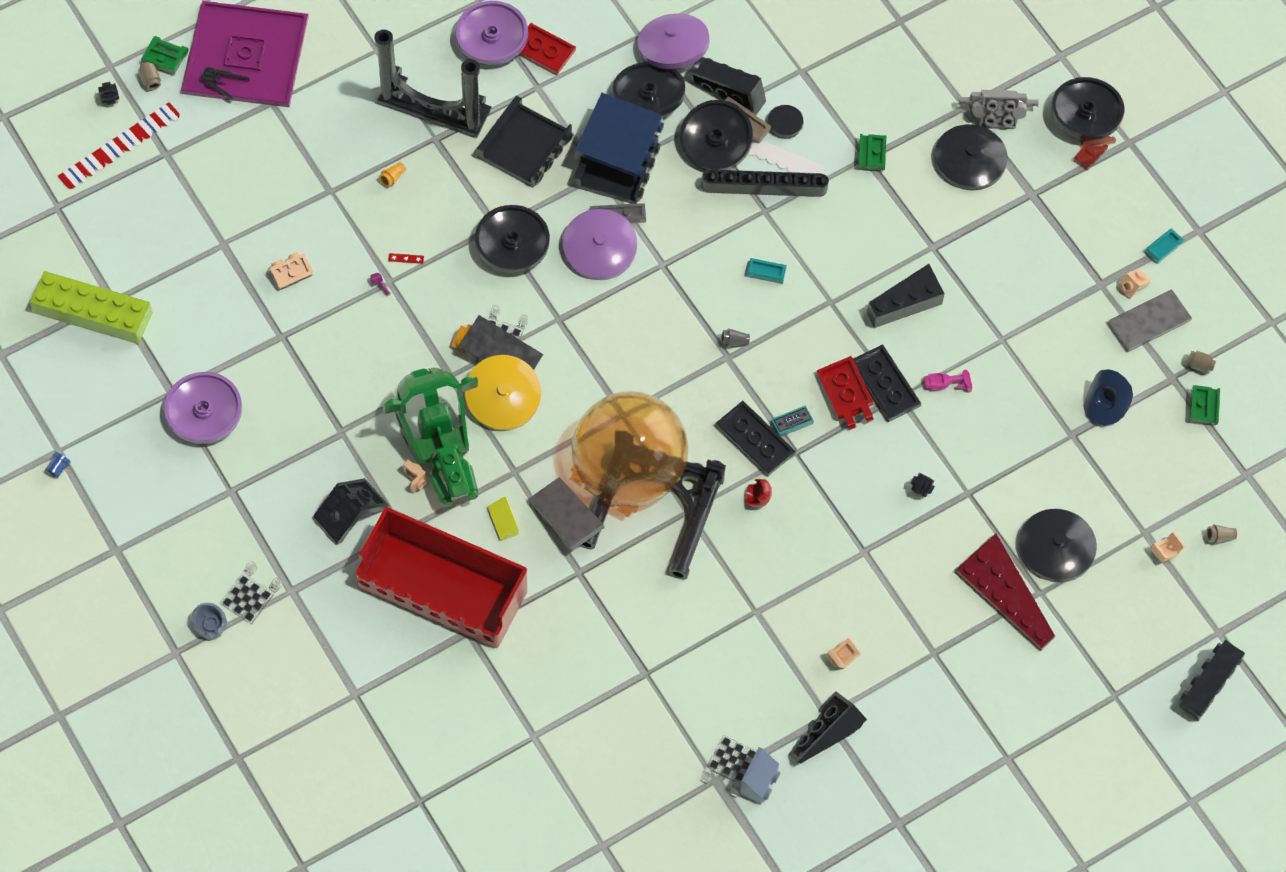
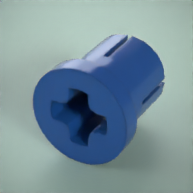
(57, 464)

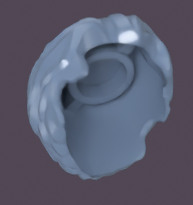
(209, 620)

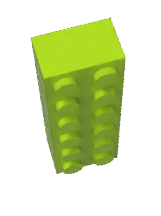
(91, 307)

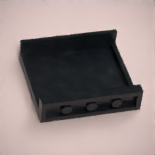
(523, 143)
(613, 183)

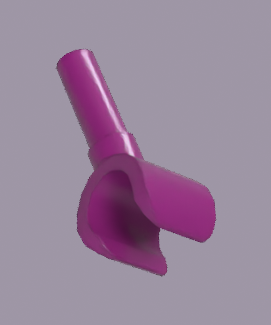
(376, 278)

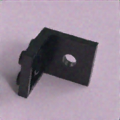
(351, 501)

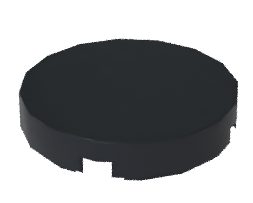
(785, 121)

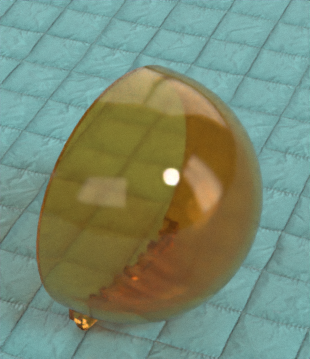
(629, 450)

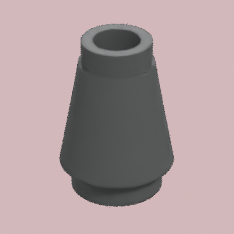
(734, 338)

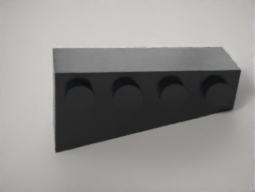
(730, 82)
(908, 297)
(1212, 679)

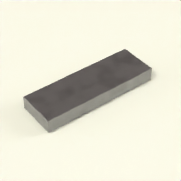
(632, 212)

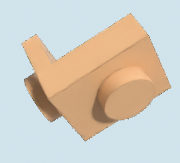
(1133, 282)
(416, 473)
(1168, 548)
(844, 654)

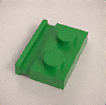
(872, 152)
(1205, 405)

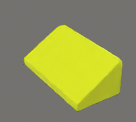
(503, 519)

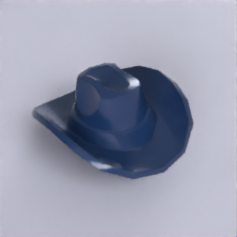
(1108, 397)

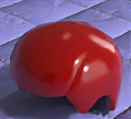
(759, 494)

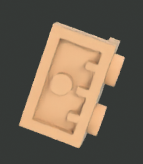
(290, 270)

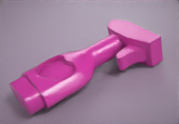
(941, 380)

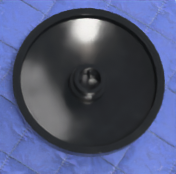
(650, 87)
(1087, 108)
(716, 135)
(970, 157)
(512, 238)
(1057, 545)

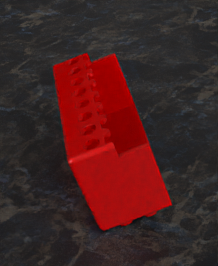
(441, 577)

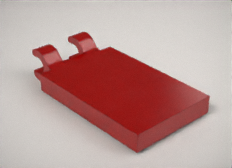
(846, 390)

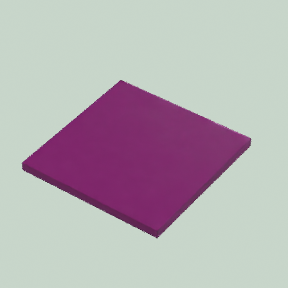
(250, 44)

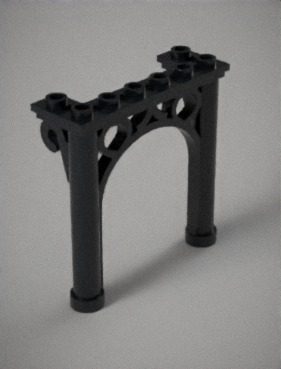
(447, 113)
(712, 476)

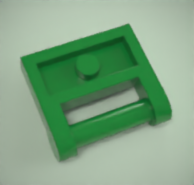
(163, 59)

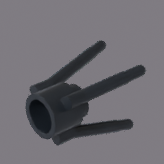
(214, 75)

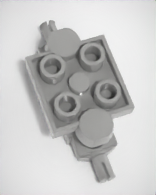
(998, 107)

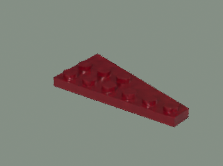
(1001, 585)

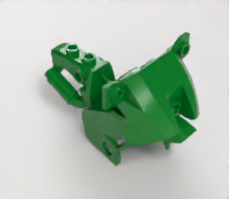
(439, 440)

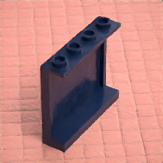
(619, 135)

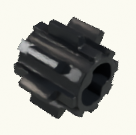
(108, 93)
(922, 484)

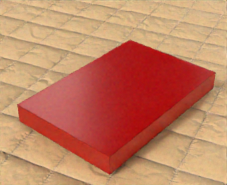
(547, 49)

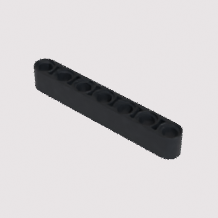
(756, 187)

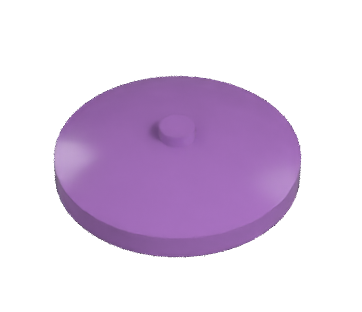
(492, 32)
(673, 41)
(599, 244)
(203, 407)

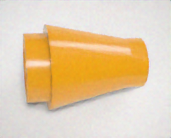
(390, 175)

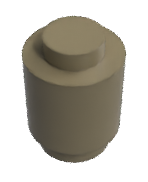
(149, 76)
(1201, 361)

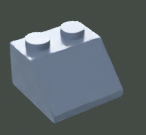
(759, 777)

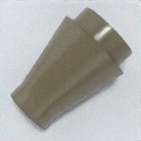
(1220, 534)

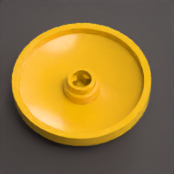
(505, 393)

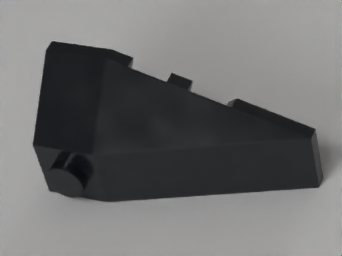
(836, 722)

